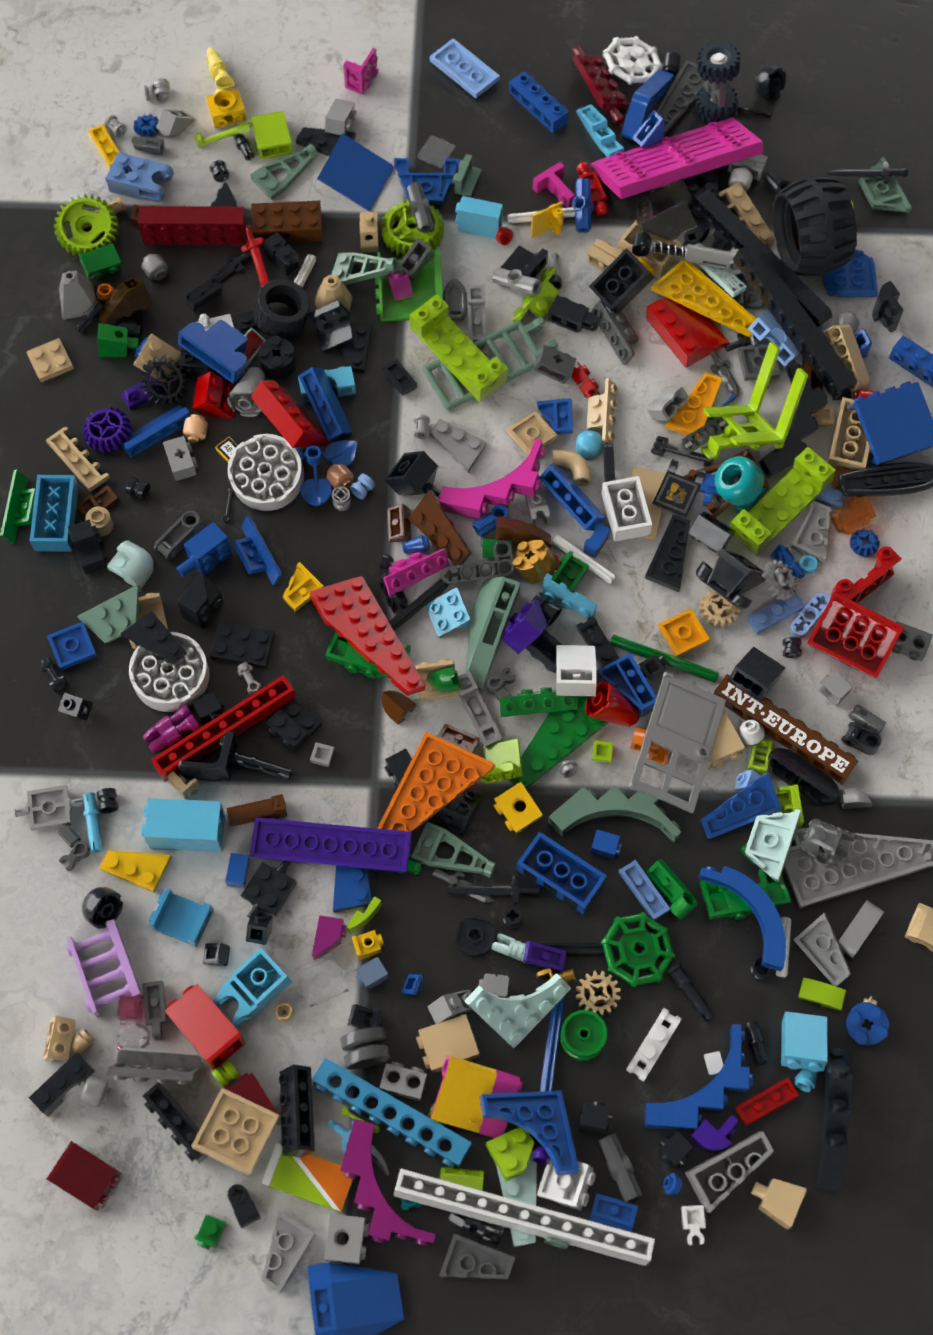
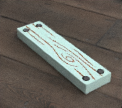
(726, 280)

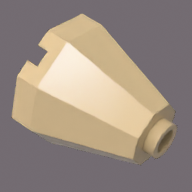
(331, 291)

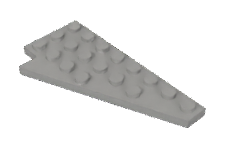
(863, 865)

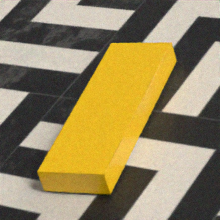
(104, 143)

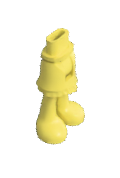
(218, 71)

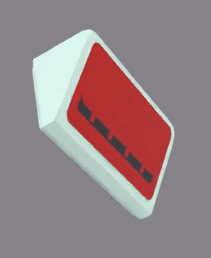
(254, 343)

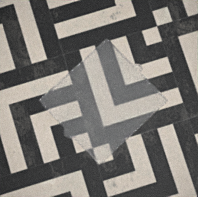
(436, 151)

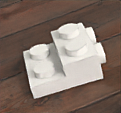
(567, 1189)

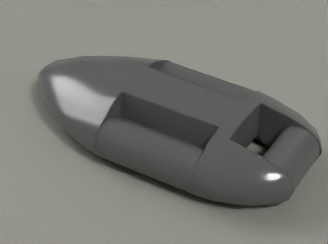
(456, 298)

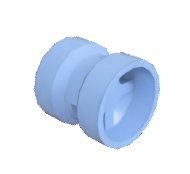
(362, 486)

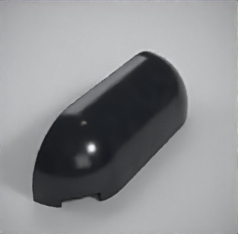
(810, 780)

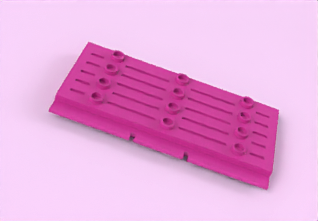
(677, 157)

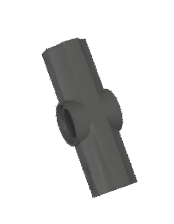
(420, 207)
(620, 1168)

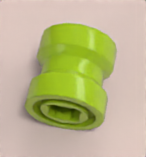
(225, 1073)

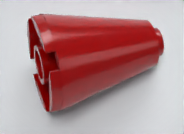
(611, 706)

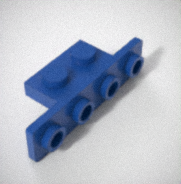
(255, 553)

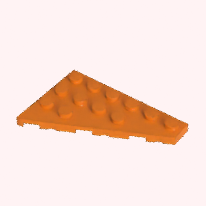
(431, 782)

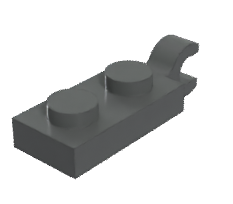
(154, 1007)

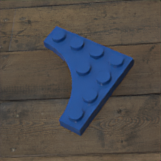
(543, 1117)

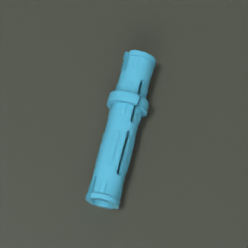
(91, 814)

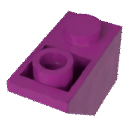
(399, 285)

